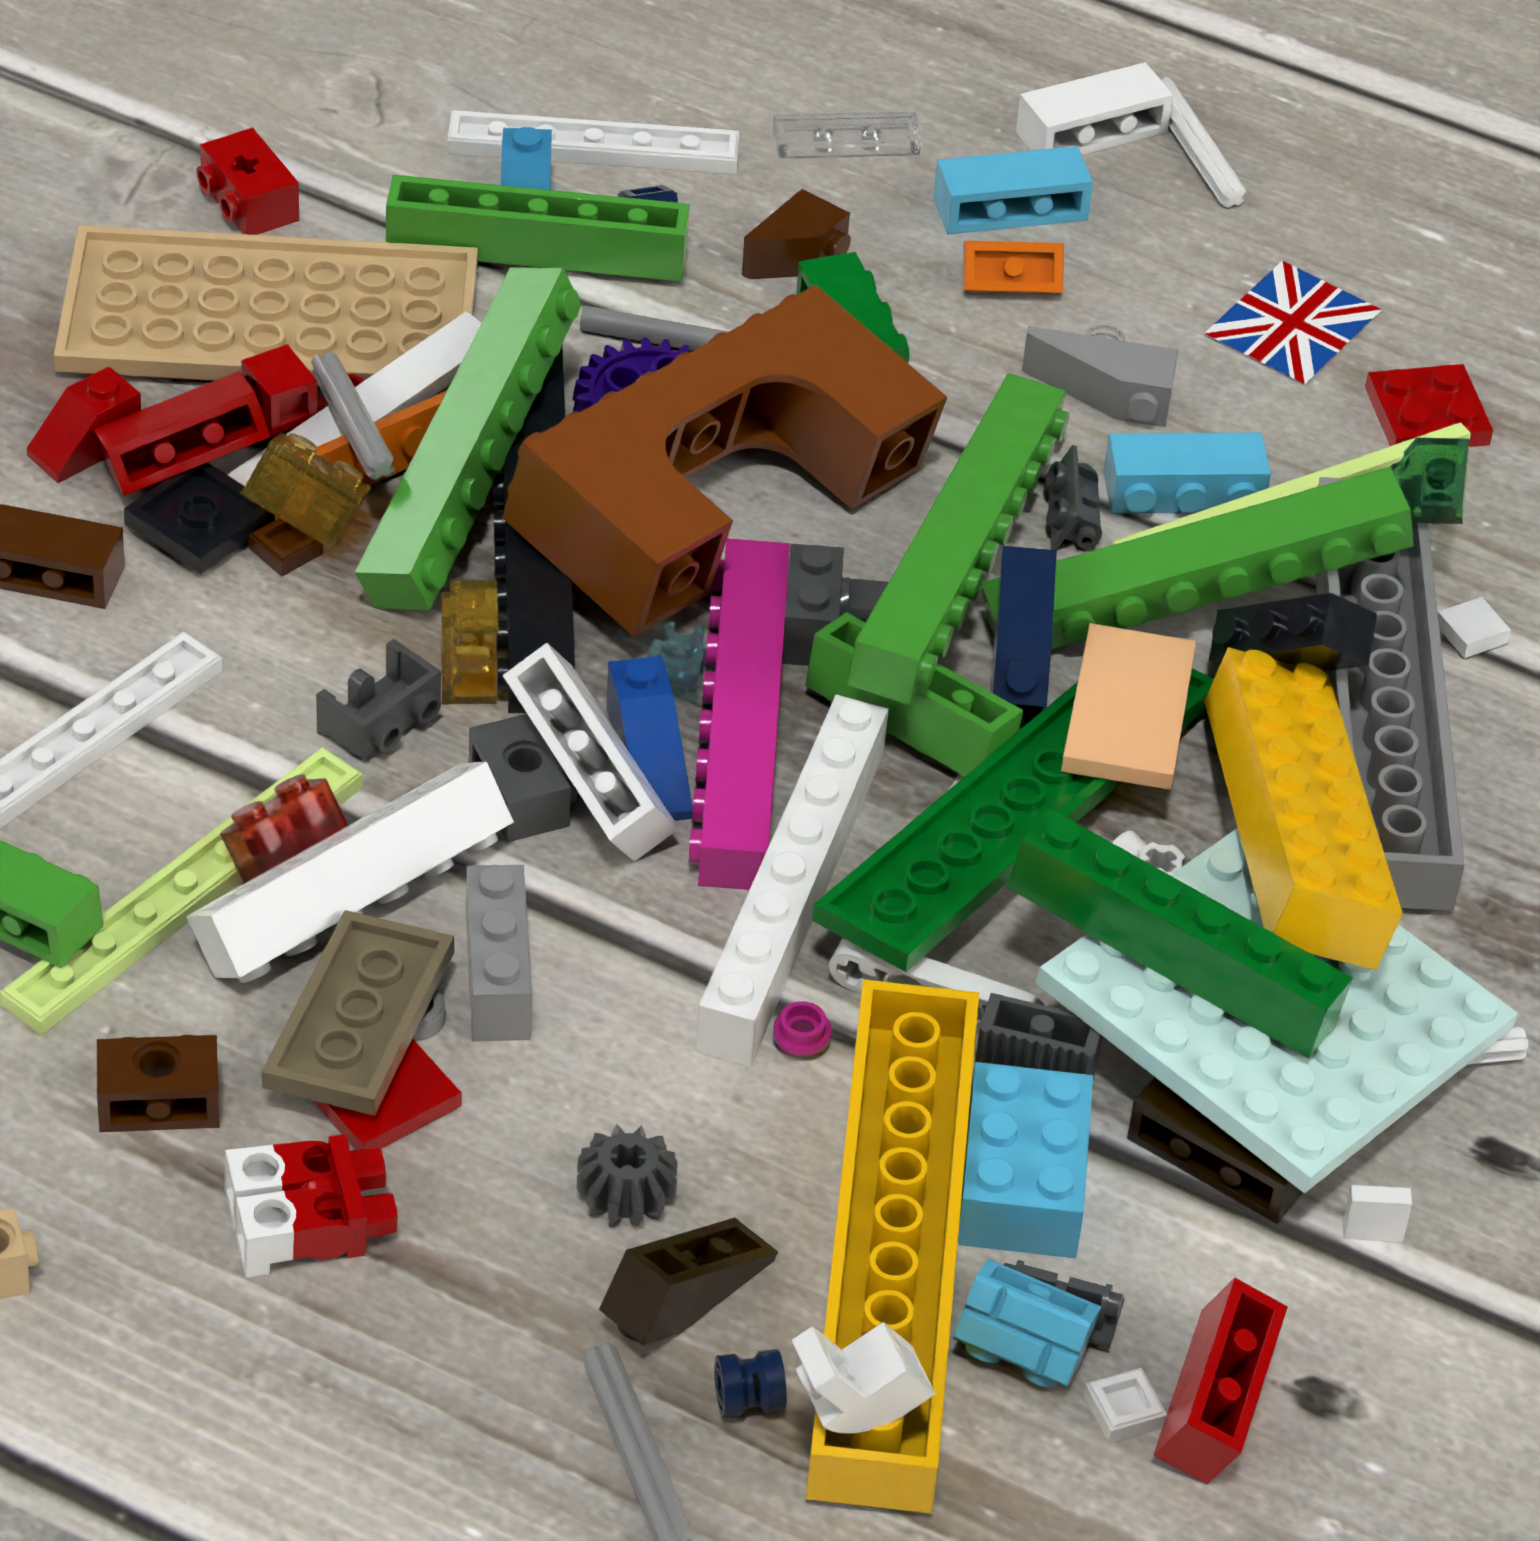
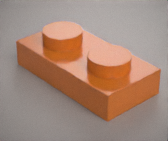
(1013, 267)

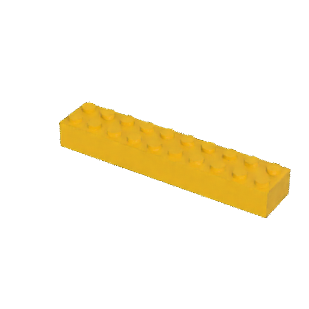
(899, 1228)

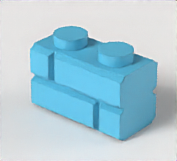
(1026, 1324)

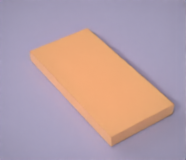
(1129, 706)

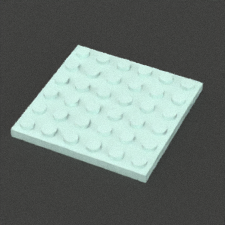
(1302, 1116)

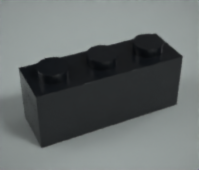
(1306, 629)

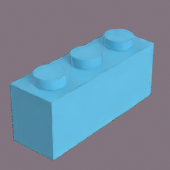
(1012, 190)
(1182, 470)

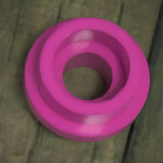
(802, 1029)

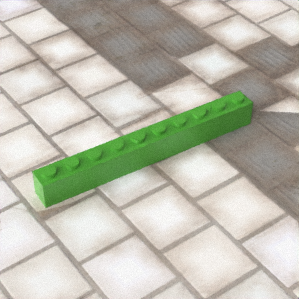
(958, 541)

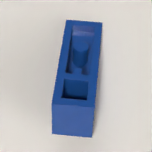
(646, 721)

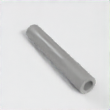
(637, 326)

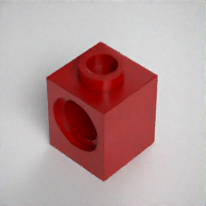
(282, 388)

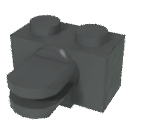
(819, 596)

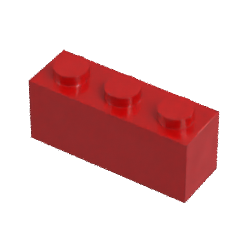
(182, 433)
(1220, 1381)

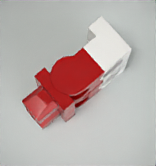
(305, 1201)

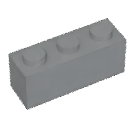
(498, 953)

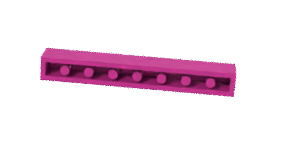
(742, 716)

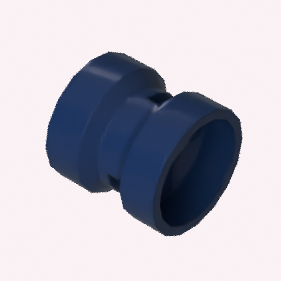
(750, 1383)

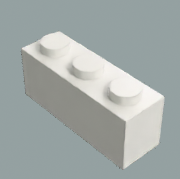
(1096, 111)

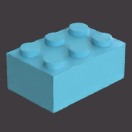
(1025, 1160)

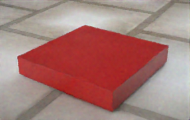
(413, 1099)

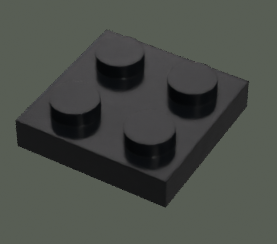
(197, 516)

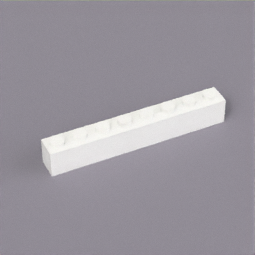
(790, 881)

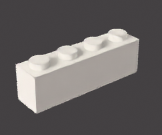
(590, 752)

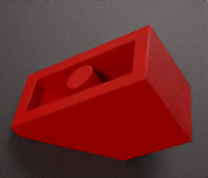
(67, 436)

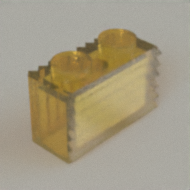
(306, 488)

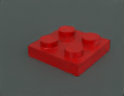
(1427, 400)

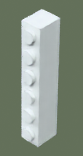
(350, 871)

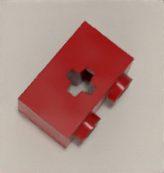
(248, 182)

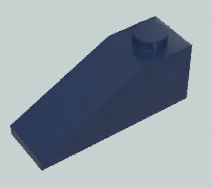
(1024, 627)

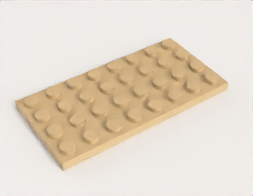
(211, 299)

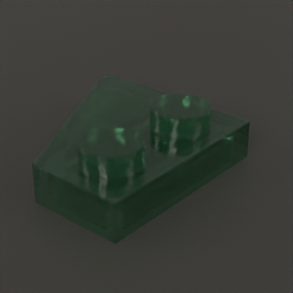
(1434, 479)

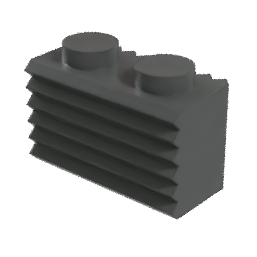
(1036, 1037)

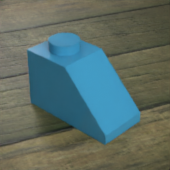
(526, 157)

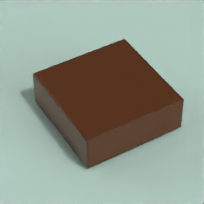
(283, 546)

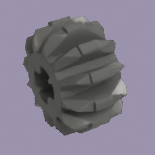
(627, 1175)

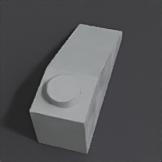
(1107, 374)

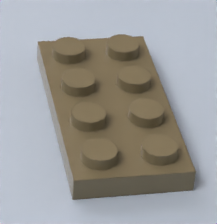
(358, 1012)

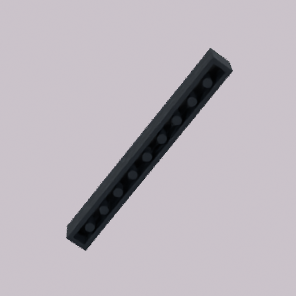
(534, 590)

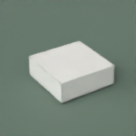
(1473, 627)
(1377, 1213)
(1124, 1405)

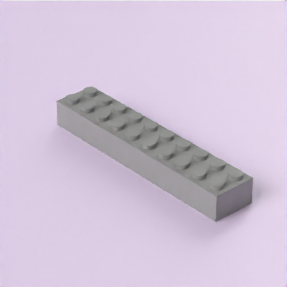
(1401, 721)

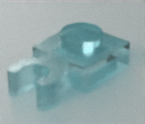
(682, 657)

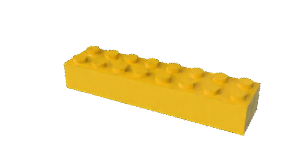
(1302, 809)

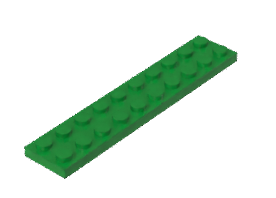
(967, 840)

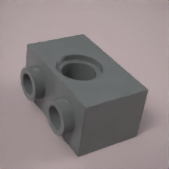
(526, 775)

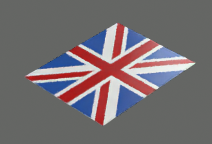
(1293, 322)

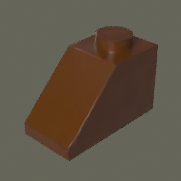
(796, 232)

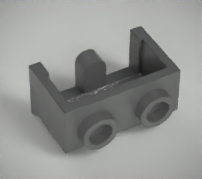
(382, 709)

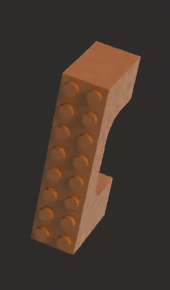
(611, 485)

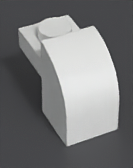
(864, 1382)

